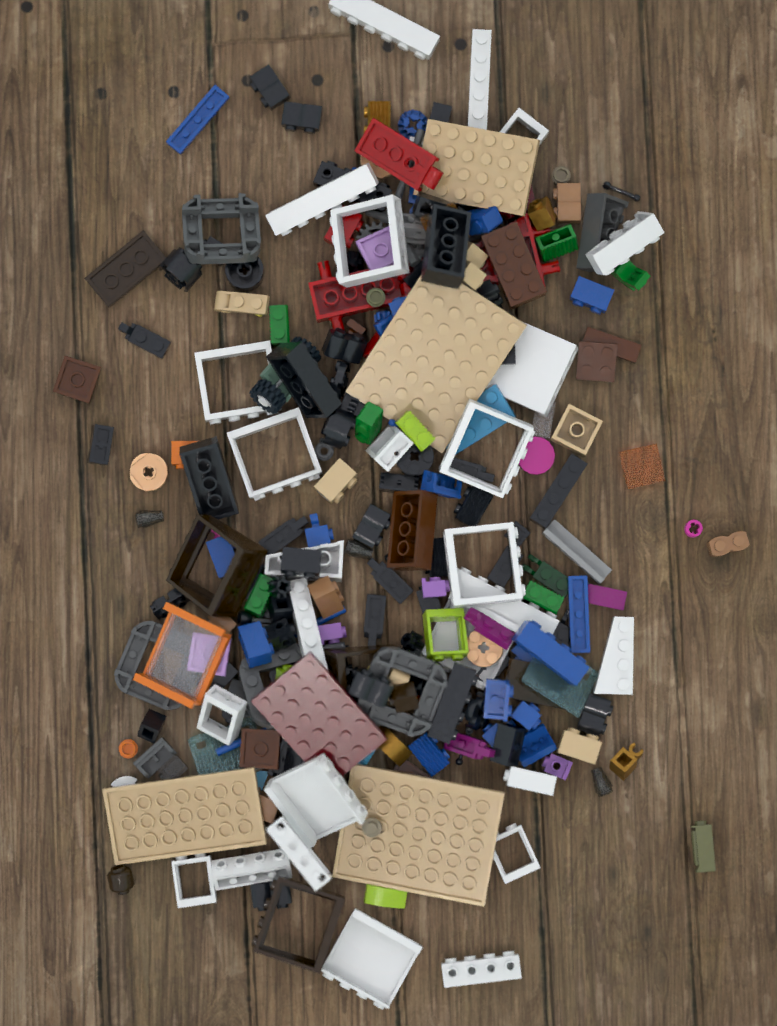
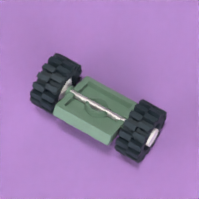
(271, 391)

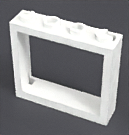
(397, 235)
(233, 415)
(265, 424)
(513, 467)
(517, 569)
(302, 857)

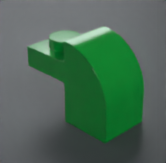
(631, 276)

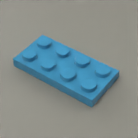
(483, 423)

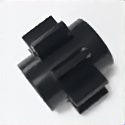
(354, 260)
(279, 586)
(412, 641)

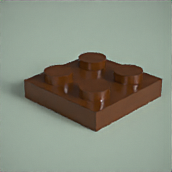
(596, 361)
(77, 379)
(260, 749)

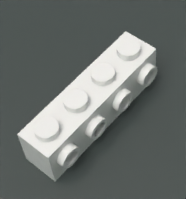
(250, 869)
(481, 970)

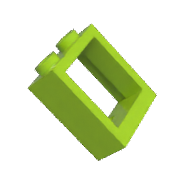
(445, 615)

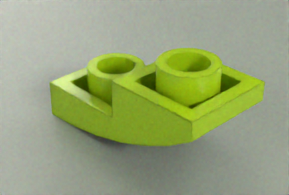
(385, 897)

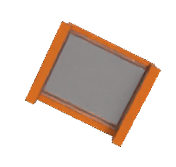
(184, 657)

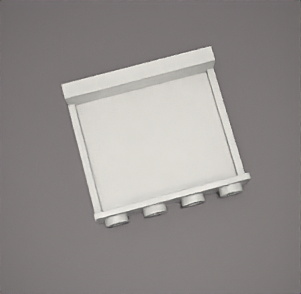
(538, 370)
(446, 639)
(315, 799)
(371, 959)

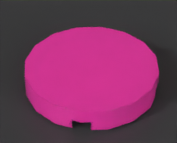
(539, 456)

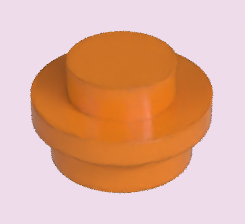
(128, 748)

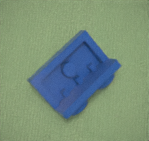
(497, 699)
(536, 745)

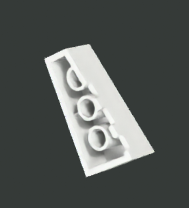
(625, 243)
(330, 562)
(616, 667)

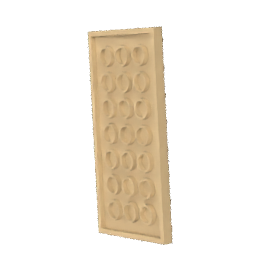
(185, 816)

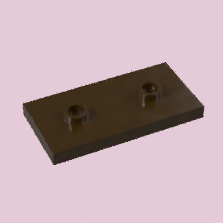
(125, 269)
(521, 691)

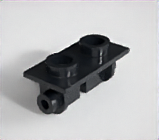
(176, 599)

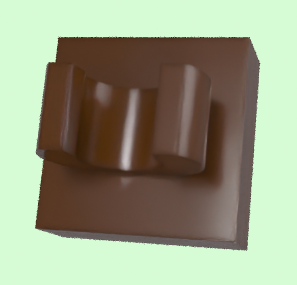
(355, 327)

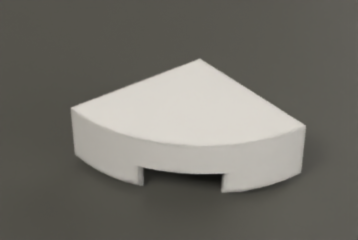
(125, 780)

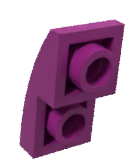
(606, 597)

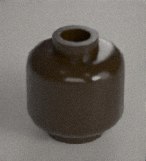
(120, 879)

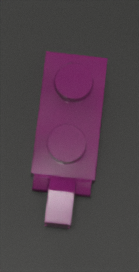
(490, 628)
(469, 747)

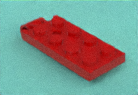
(394, 151)

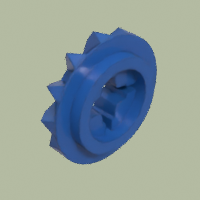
(404, 122)

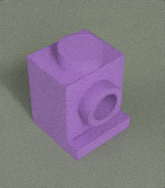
(435, 587)
(332, 633)
(564, 769)

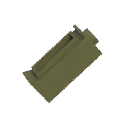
(703, 847)

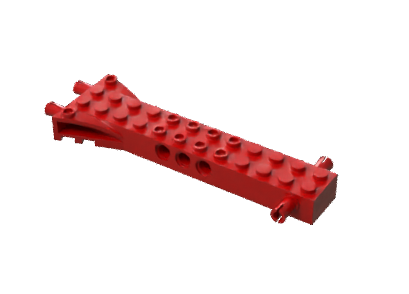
(336, 301)

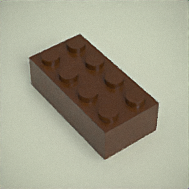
(513, 265)
(412, 530)

